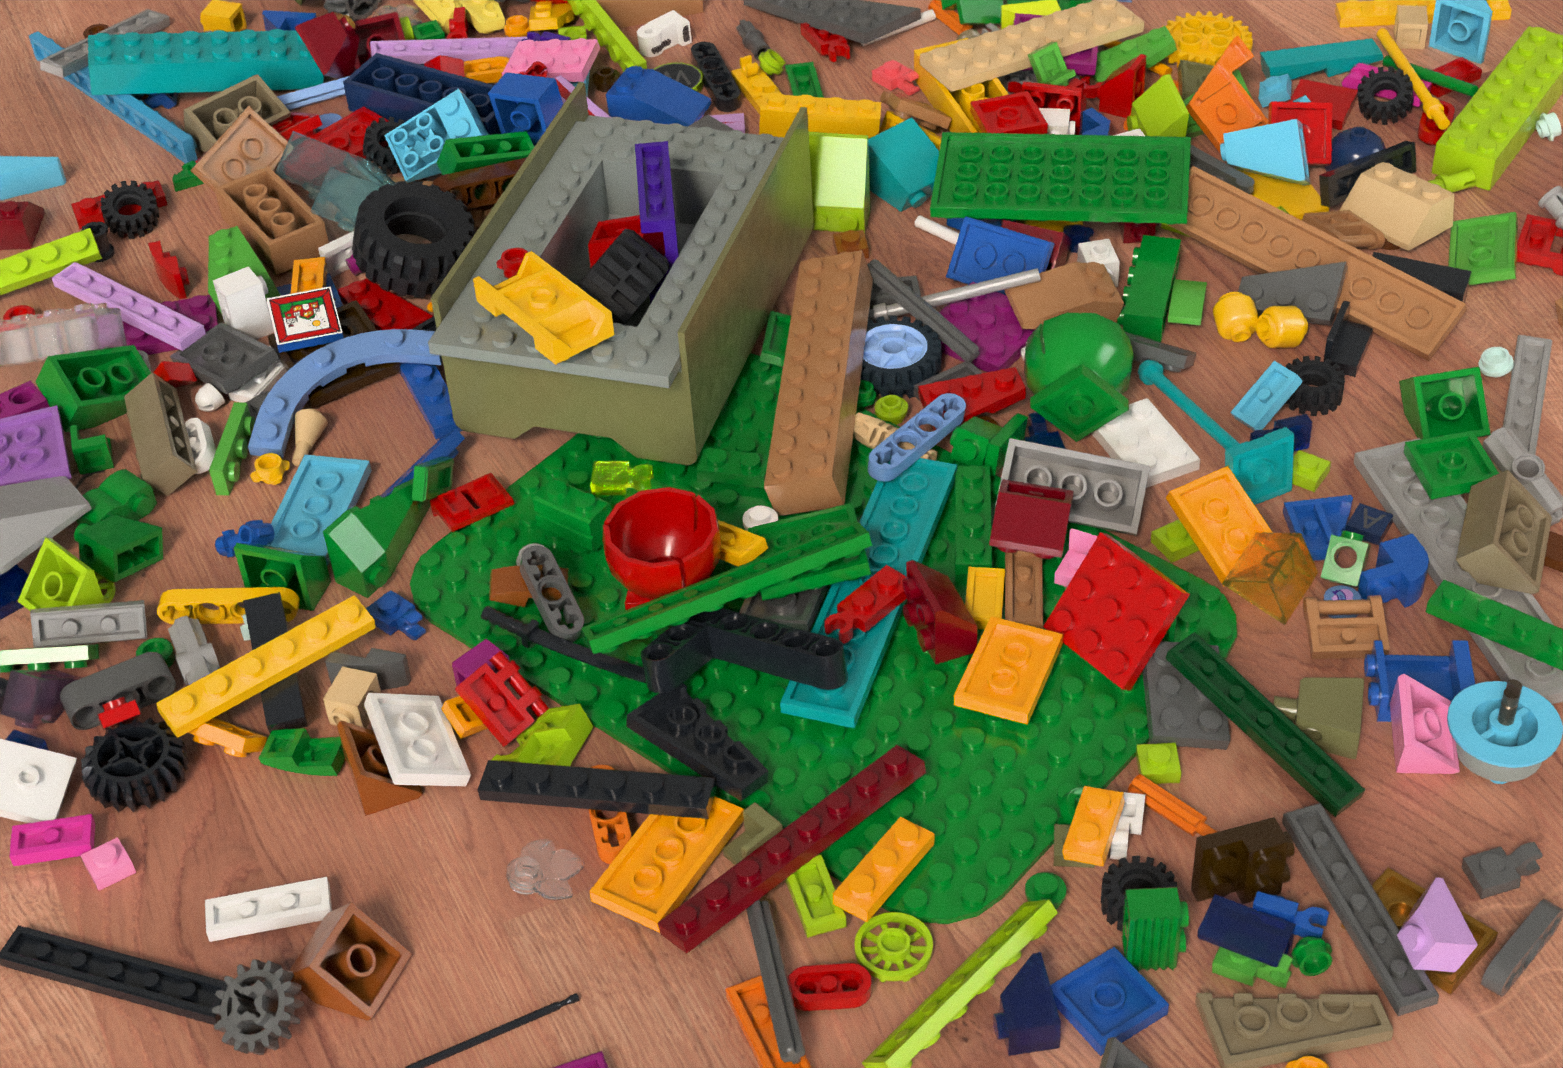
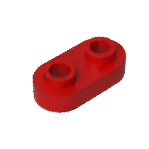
(1429, 131)
(829, 986)

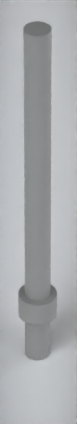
(959, 293)

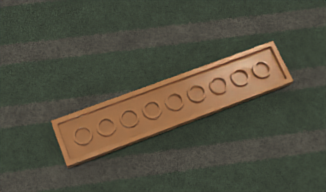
(1275, 241)

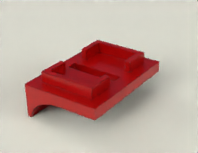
(456, 509)

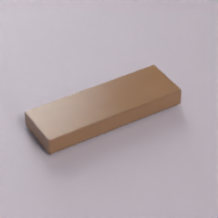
(1023, 589)

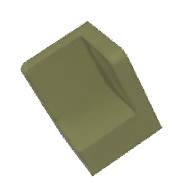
(758, 829)

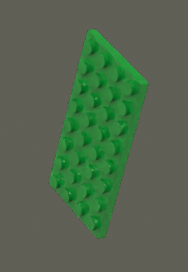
(1062, 178)

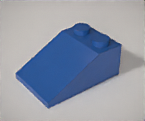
(654, 97)

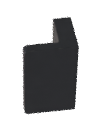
(1347, 342)

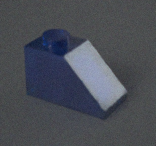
(1028, 1011)

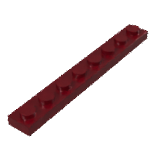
(790, 849)

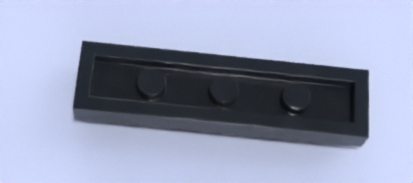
(1338, 183)

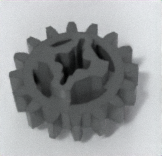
(264, 1005)

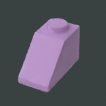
(1436, 932)

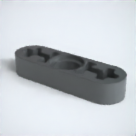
(551, 578)
(1522, 947)

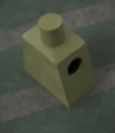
(1327, 712)

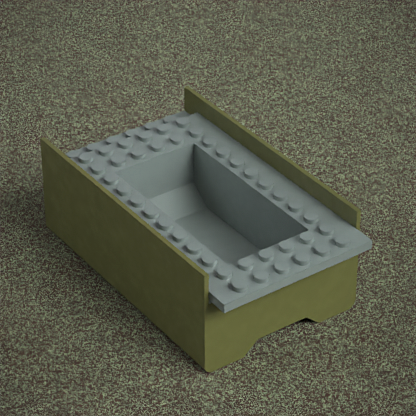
(675, 361)

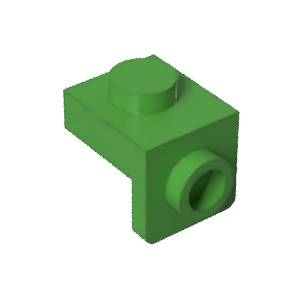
(1050, 65)

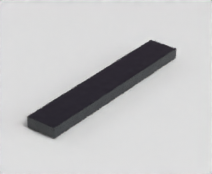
(113, 974)

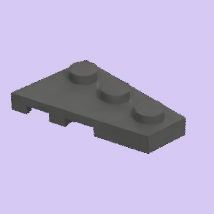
(1310, 289)

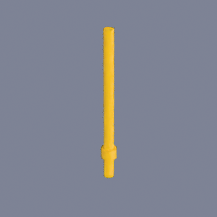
(1431, 106)

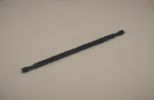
(494, 1032)

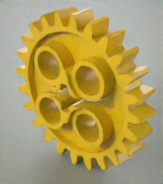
(1205, 37)

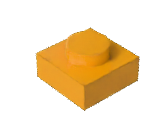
(462, 717)

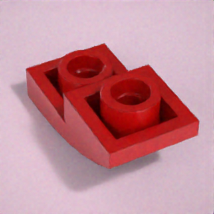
(168, 270)

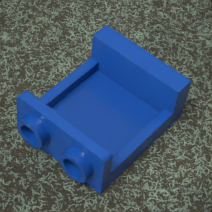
(1440, 673)

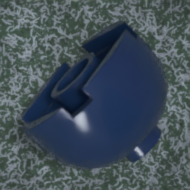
(1353, 145)

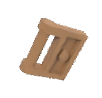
(1347, 228)
(1345, 636)

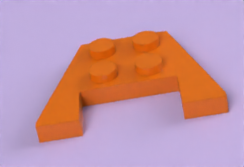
(1221, 101)

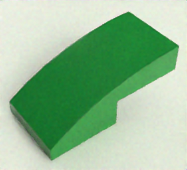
(299, 753)

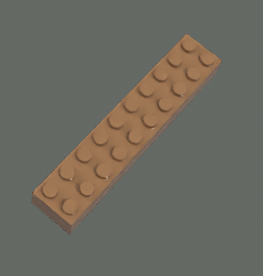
(819, 385)

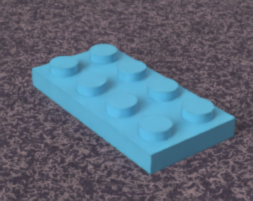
(315, 499)

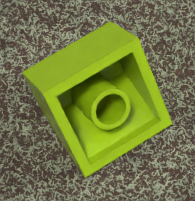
(1160, 111)

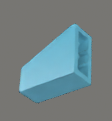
(1269, 150)

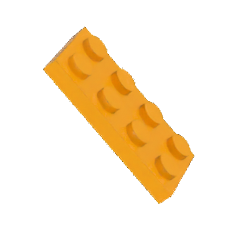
(664, 863)

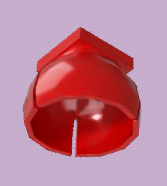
(661, 542)

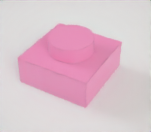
(108, 863)

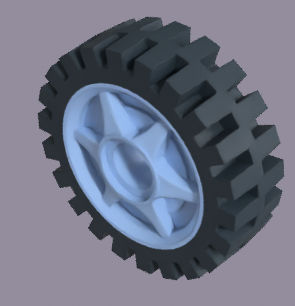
(899, 355)

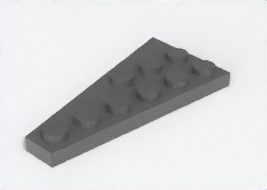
(852, 19)

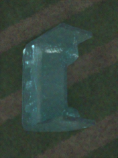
(331, 176)

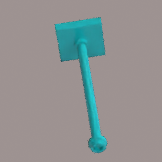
(1259, 465)

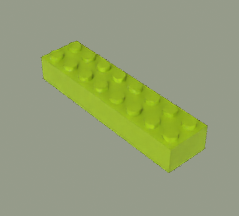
(1504, 109)

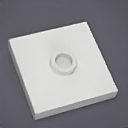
(32, 782)

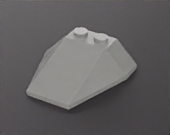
(34, 512)

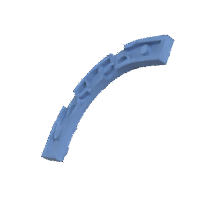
(323, 366)

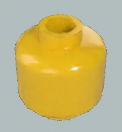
(1235, 316)
(1282, 327)

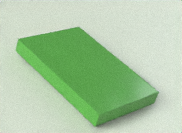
(1485, 247)

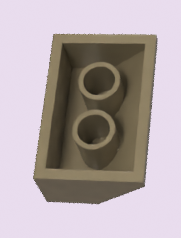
(215, 114)
(1504, 535)

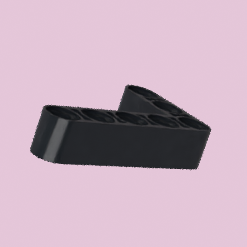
(744, 642)

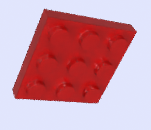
(1116, 611)

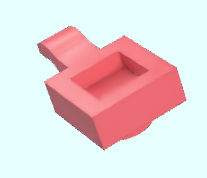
(895, 75)

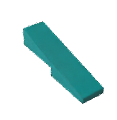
(1331, 58)

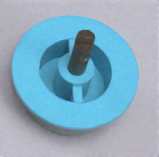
(1503, 730)

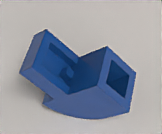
(1398, 571)

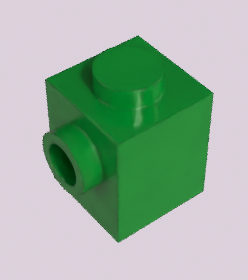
(971, 441)

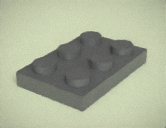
(226, 358)
(1178, 709)

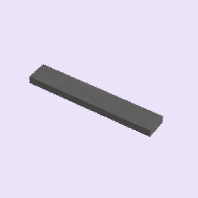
(1359, 909)

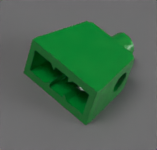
(119, 546)

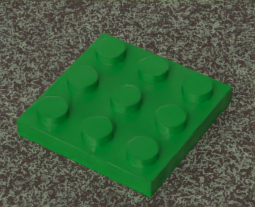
(804, 527)

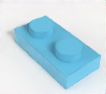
(1266, 396)

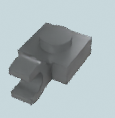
(1497, 873)

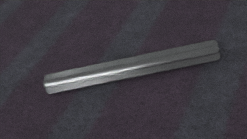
(923, 311)
(776, 982)

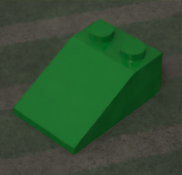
(91, 384)

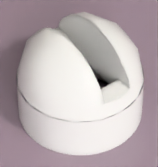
(209, 398)

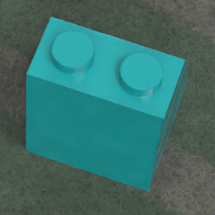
(902, 165)

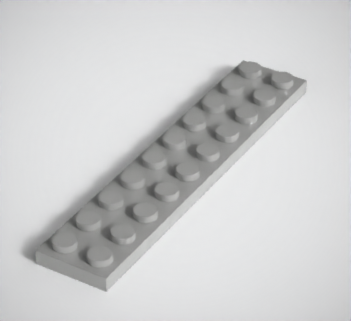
(1438, 528)

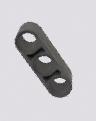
(138, 679)

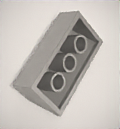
(1105, 489)

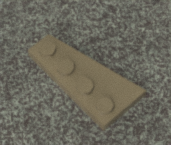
(1284, 1029)

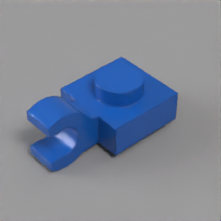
(395, 613)
(1288, 911)

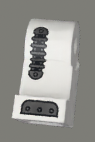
(663, 33)

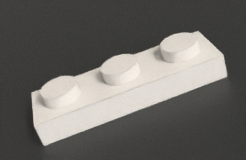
(267, 909)

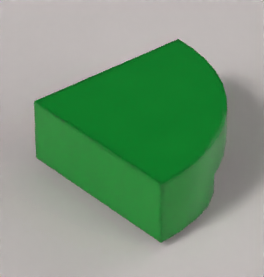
(185, 178)

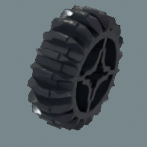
(134, 764)

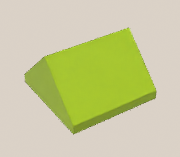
(59, 580)

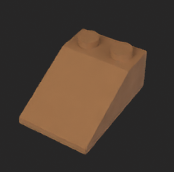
(1066, 290)

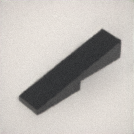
(283, 700)

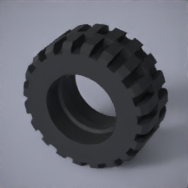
(412, 211)
(625, 275)

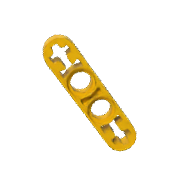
(179, 603)

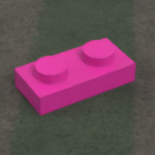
(52, 839)

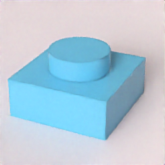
(1275, 89)

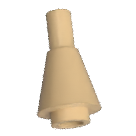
(308, 428)

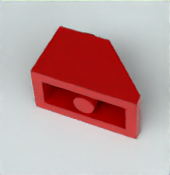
(1122, 88)

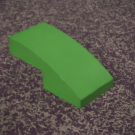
(1187, 302)

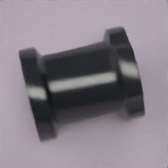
(100, 233)

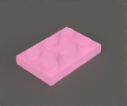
(561, 57)

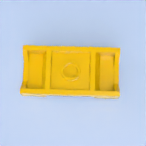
(548, 308)

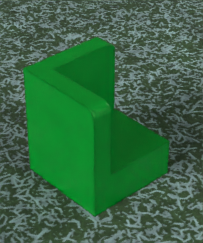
(91, 453)

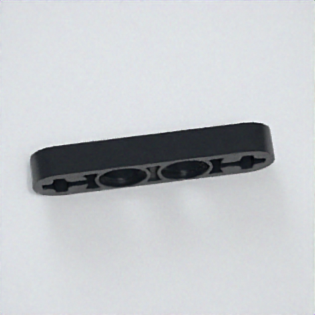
(715, 73)

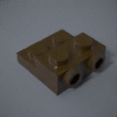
(1242, 861)

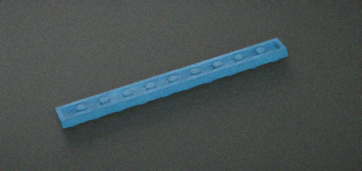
(126, 107)

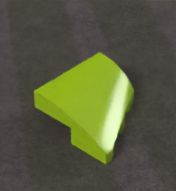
(552, 738)

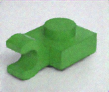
(1247, 970)

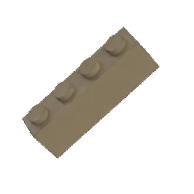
(159, 434)

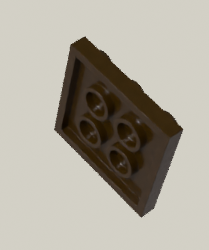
(352, 322)

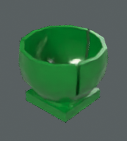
(1078, 372)

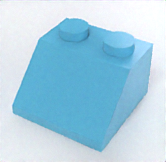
(1461, 28)

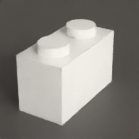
(244, 303)

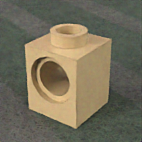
(1410, 26)
(347, 696)

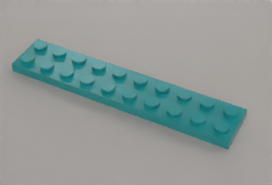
(900, 526)

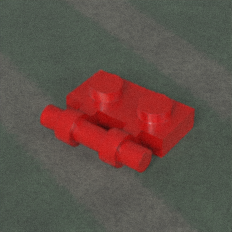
(494, 701)

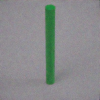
(1437, 78)

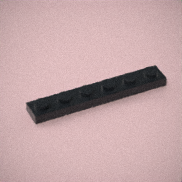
(598, 789)

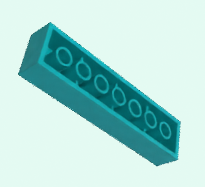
(198, 61)

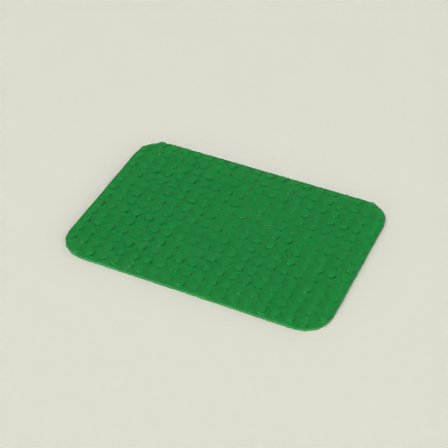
(987, 779)

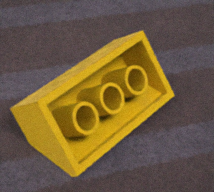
(824, 114)

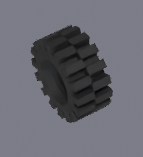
(1382, 81)
(374, 151)
(133, 223)
(1328, 381)
(1130, 876)

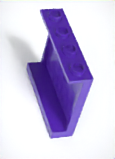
(657, 198)

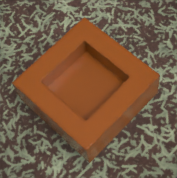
(850, 241)

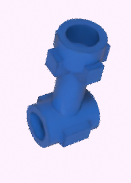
(251, 533)

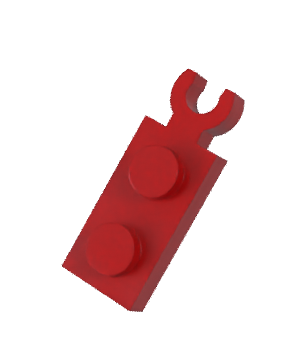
(825, 42)
(867, 604)

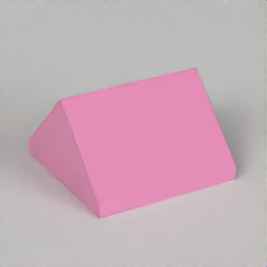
(1421, 730)

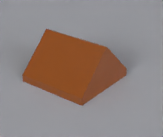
(371, 772)

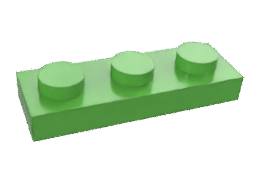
(232, 449)

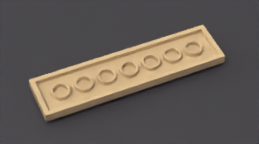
(1007, 49)

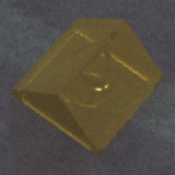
(1273, 573)

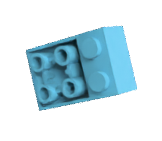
(421, 138)

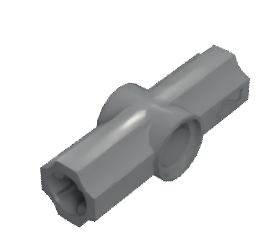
(1510, 454)
(194, 654)

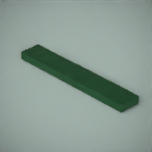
(1265, 724)

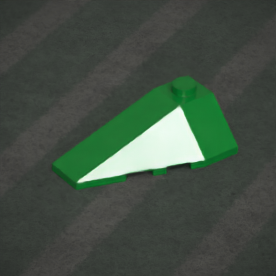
(372, 539)

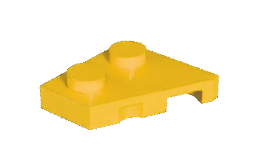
(549, 16)

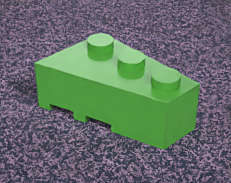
(230, 253)

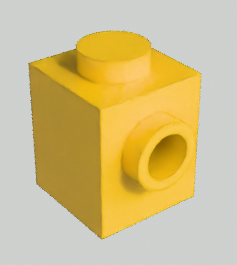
(223, 16)

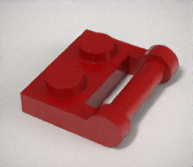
(1536, 243)

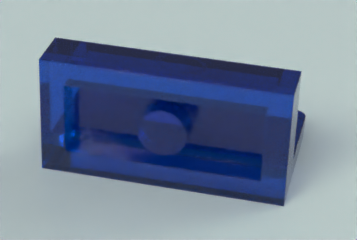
(1247, 931)

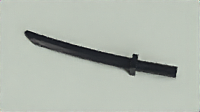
(531, 634)

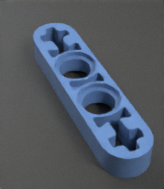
(912, 433)

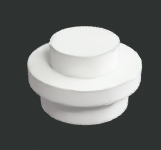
(758, 516)

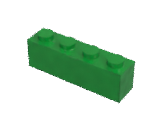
(1150, 287)

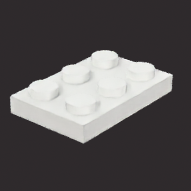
(1147, 439)
(416, 740)

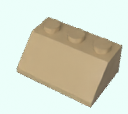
(1401, 205)

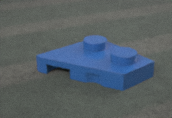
(1318, 520)

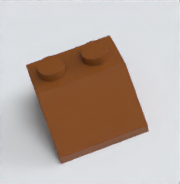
(349, 963)

